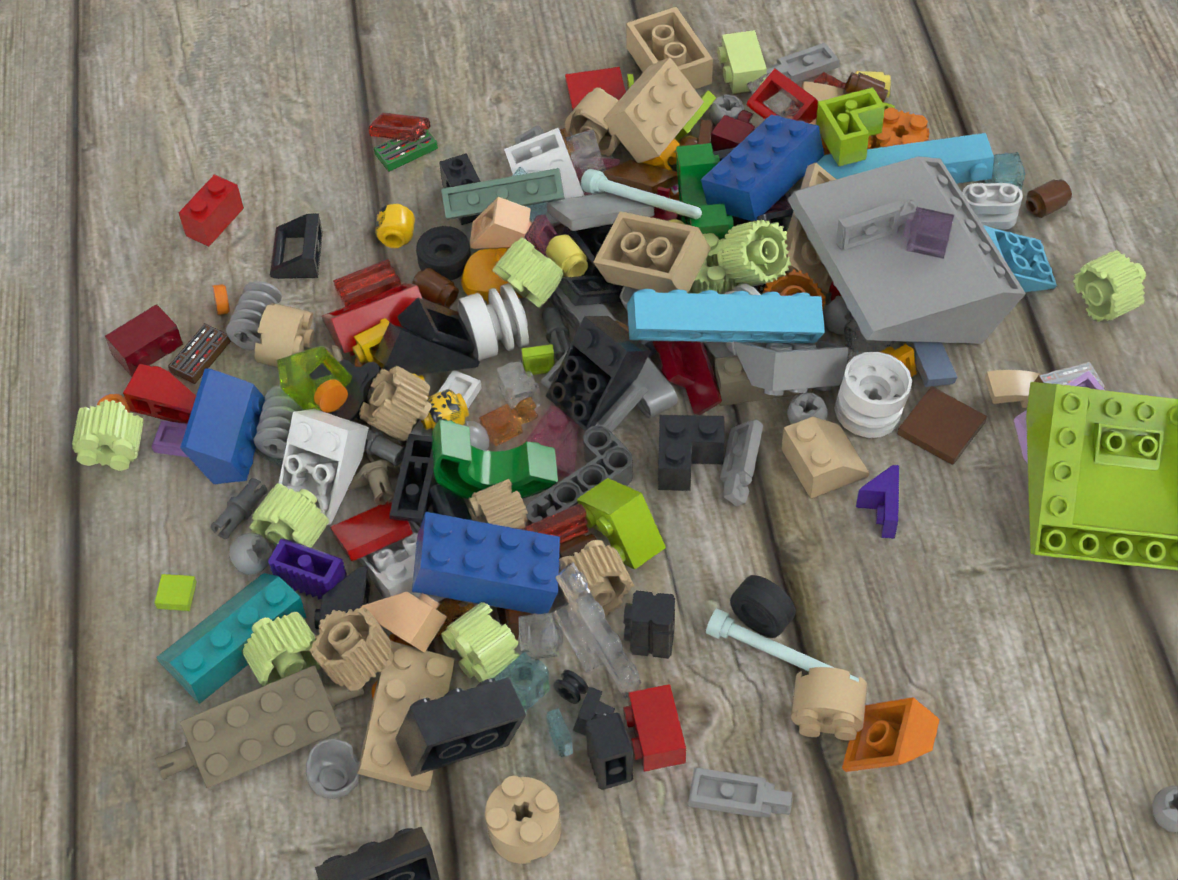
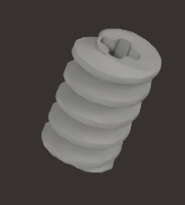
(248, 313)
(275, 422)

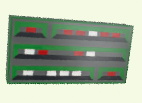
(400, 152)

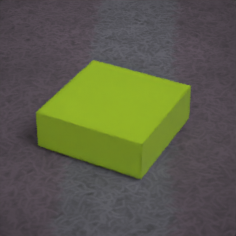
(538, 359)
(175, 592)

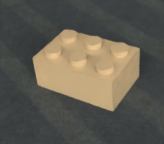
(667, 36)
(653, 110)
(651, 254)

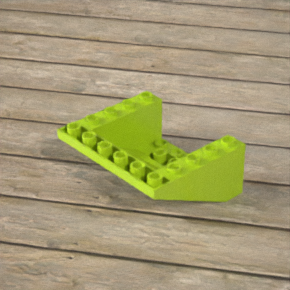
(1103, 475)

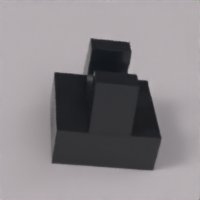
(590, 707)

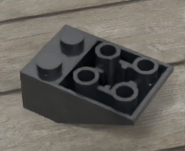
(596, 370)

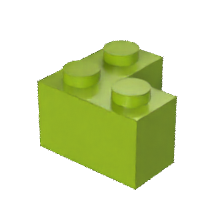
(848, 123)
(624, 520)

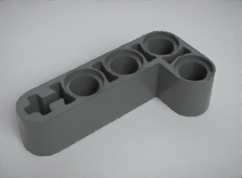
(598, 468)

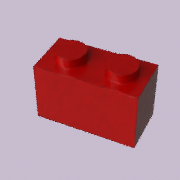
(211, 210)
(656, 728)

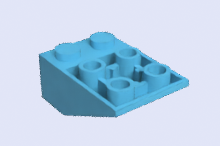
(1025, 259)

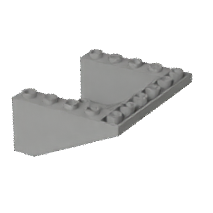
(906, 292)

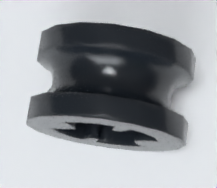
(570, 686)

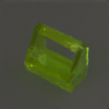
(295, 377)

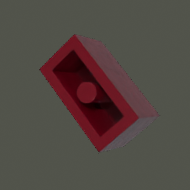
(144, 339)

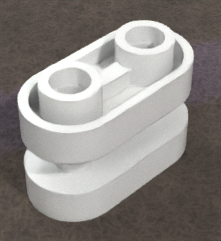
(994, 203)

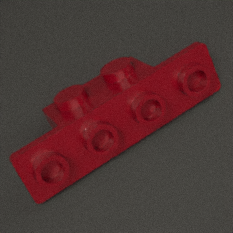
(689, 367)

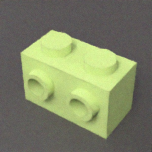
(741, 60)

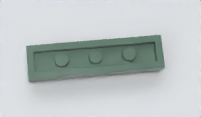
(520, 189)

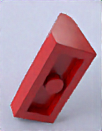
(779, 82)

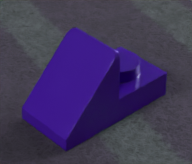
(882, 495)

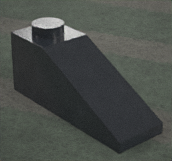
(419, 355)
(414, 480)

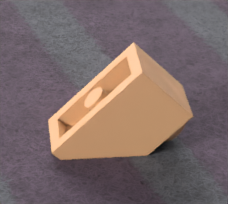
(500, 225)
(409, 617)

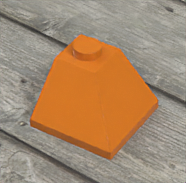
(891, 735)

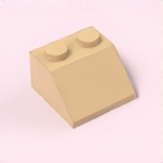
(821, 456)

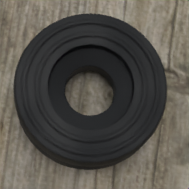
(440, 239)
(762, 606)

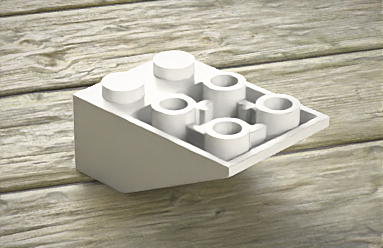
(546, 153)
(322, 457)
(393, 566)

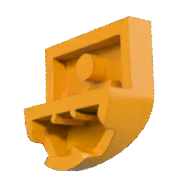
(479, 275)

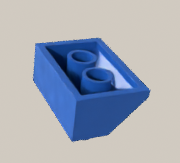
(223, 427)

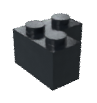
(686, 442)

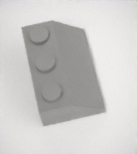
(793, 365)

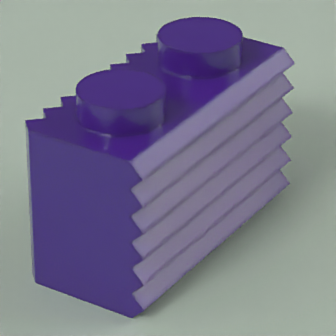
(306, 568)

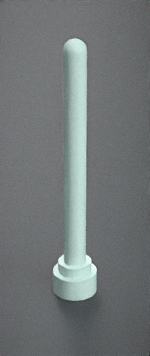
(596, 182)
(723, 626)

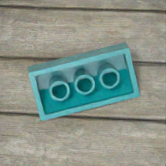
(214, 648)

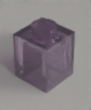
(928, 232)

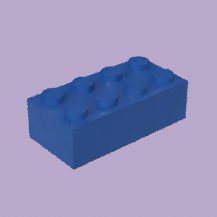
(763, 167)
(486, 564)

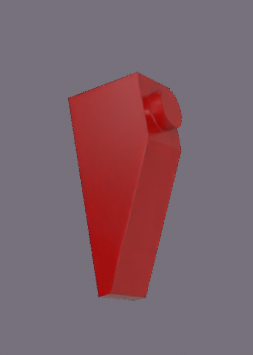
(159, 395)

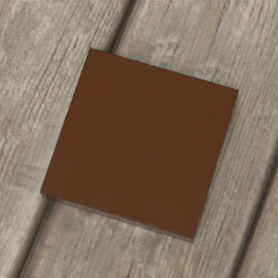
(642, 176)
(942, 425)

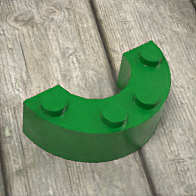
(692, 165)
(470, 469)

